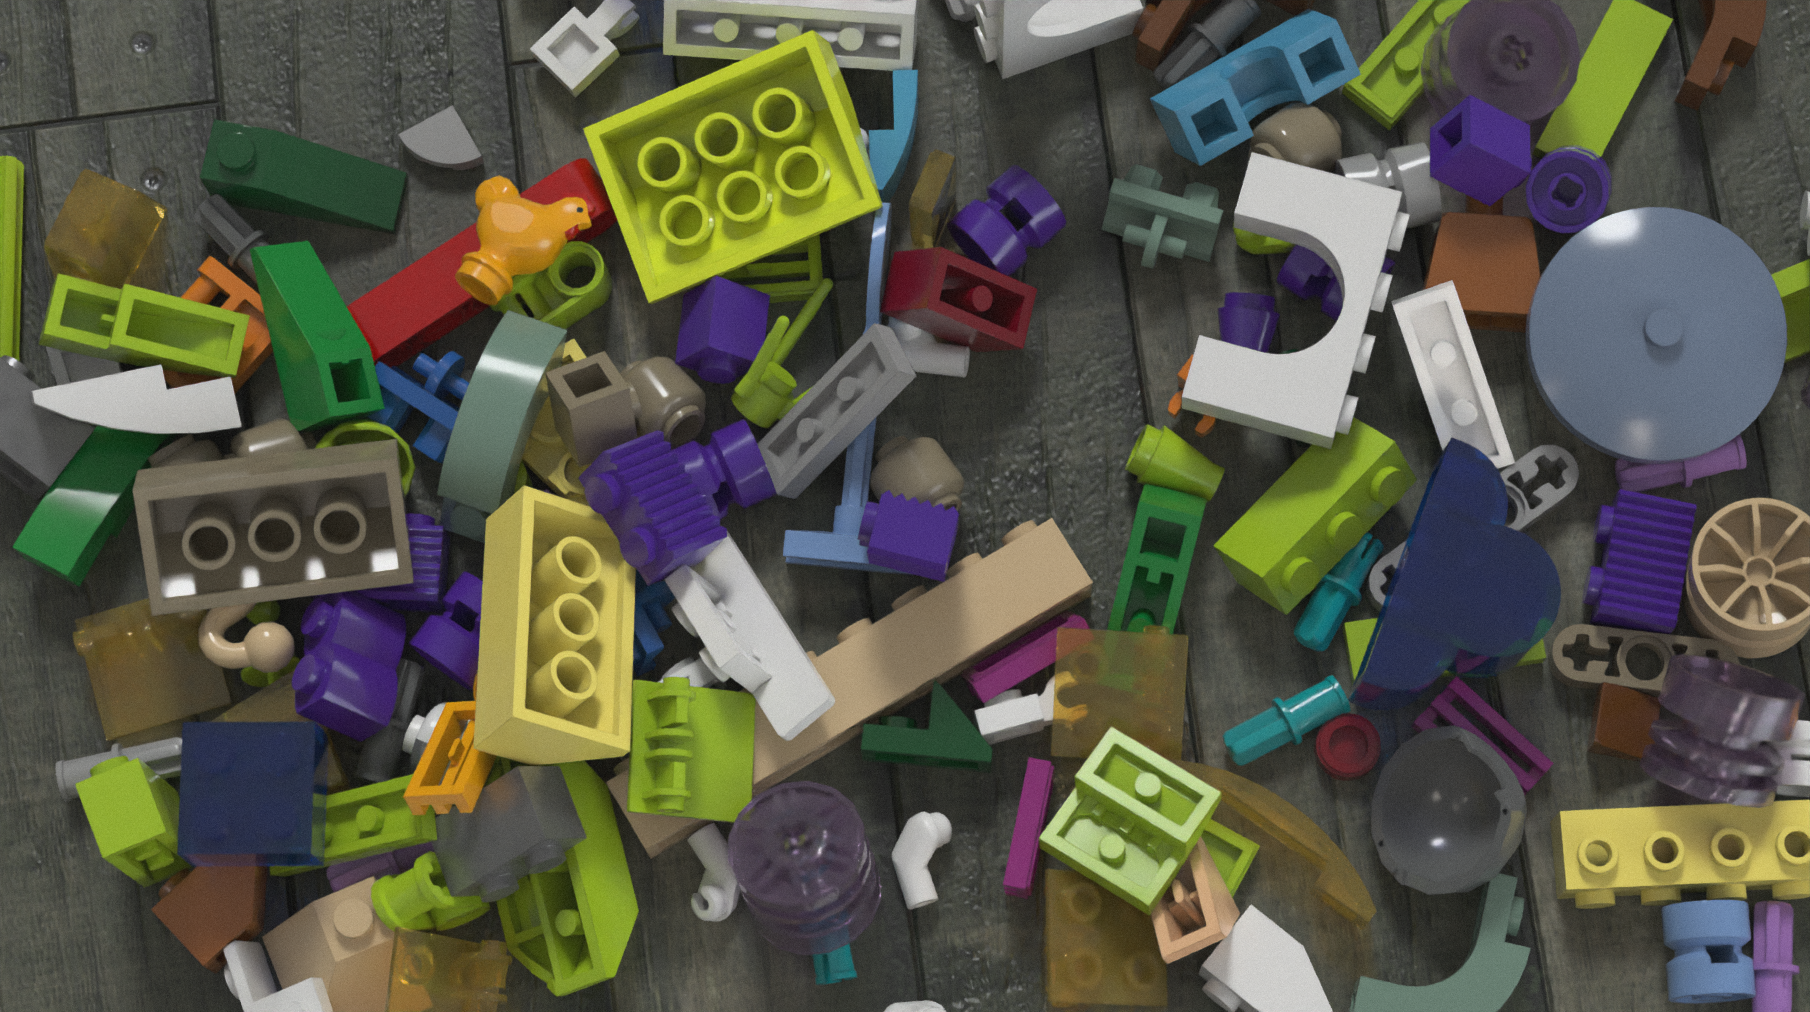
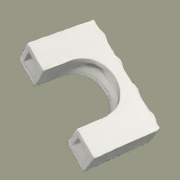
(1042, 31)
(1350, 230)

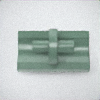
(1161, 219)

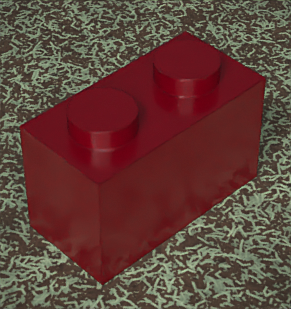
(958, 299)

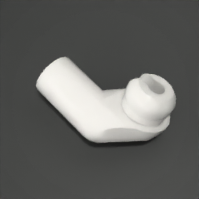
(912, 853)

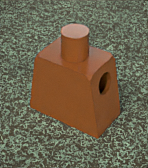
(1490, 263)

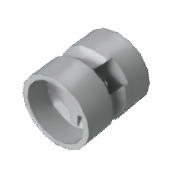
(1402, 170)

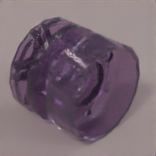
(1718, 743)
(805, 867)

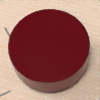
(1347, 747)

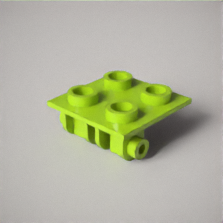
(690, 750)

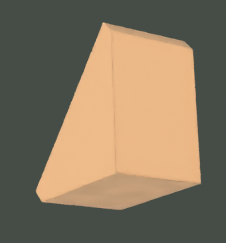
(1194, 908)

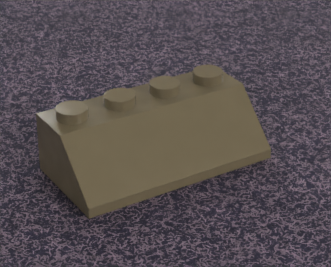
(273, 527)

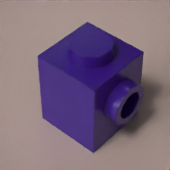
(1480, 150)
(721, 329)

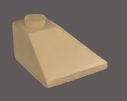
(339, 942)

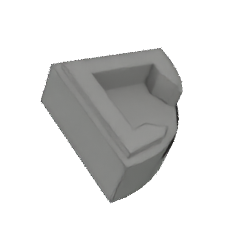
(442, 142)

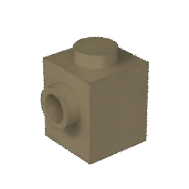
(592, 407)

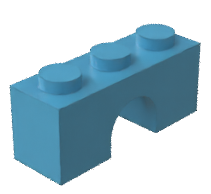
(1289, 63)

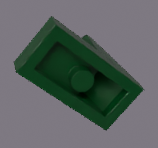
(948, 743)

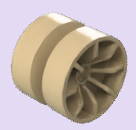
(1751, 577)

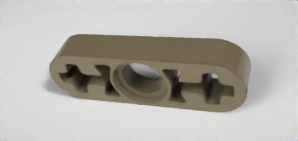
(1597, 641)

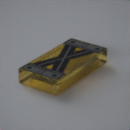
(932, 199)

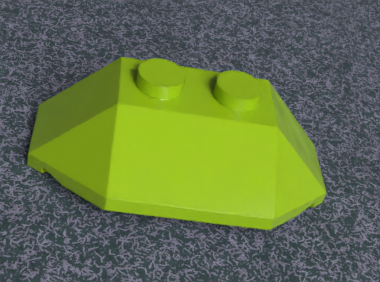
(577, 916)

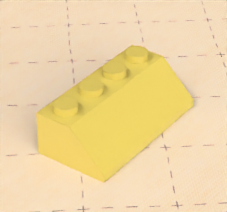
(554, 634)

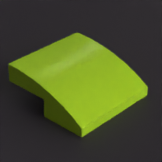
(1130, 820)

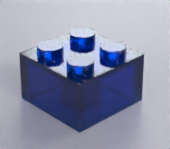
(253, 794)

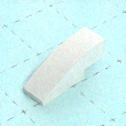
(142, 403)

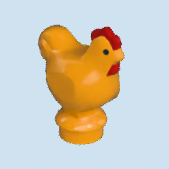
(517, 237)

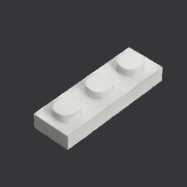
(1451, 371)

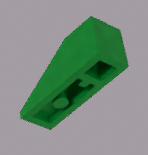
(1157, 559)

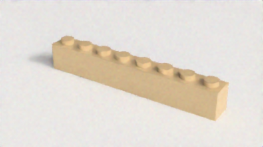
(900, 656)

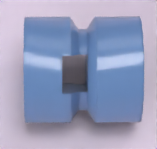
(1703, 928)

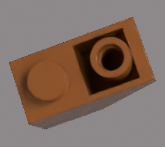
(213, 909)

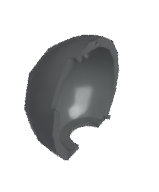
(1446, 812)

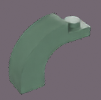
(497, 421)
(1483, 979)

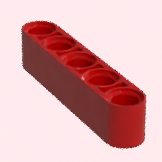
(425, 297)

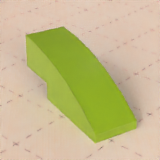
(143, 328)

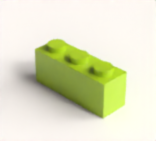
(1315, 515)
(133, 819)

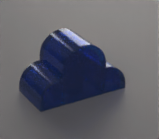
(1463, 591)

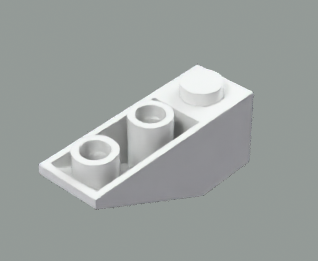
(1262, 970)

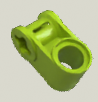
(547, 290)
(422, 899)

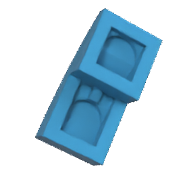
(892, 148)

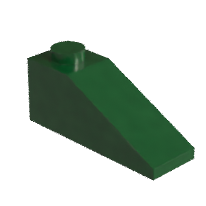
(300, 178)

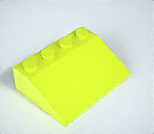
(735, 165)

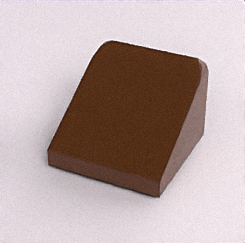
(1621, 722)

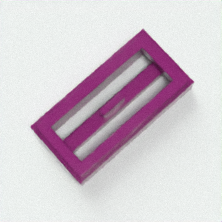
(1018, 659)
(1492, 721)
(1028, 828)

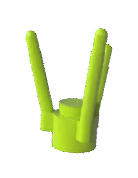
(767, 387)

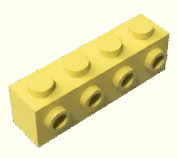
(1681, 851)

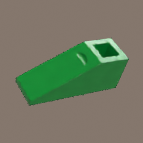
(314, 339)

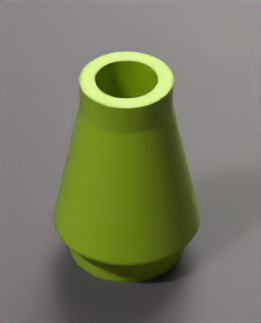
(1172, 463)

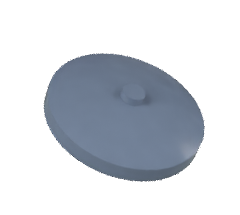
(1656, 335)

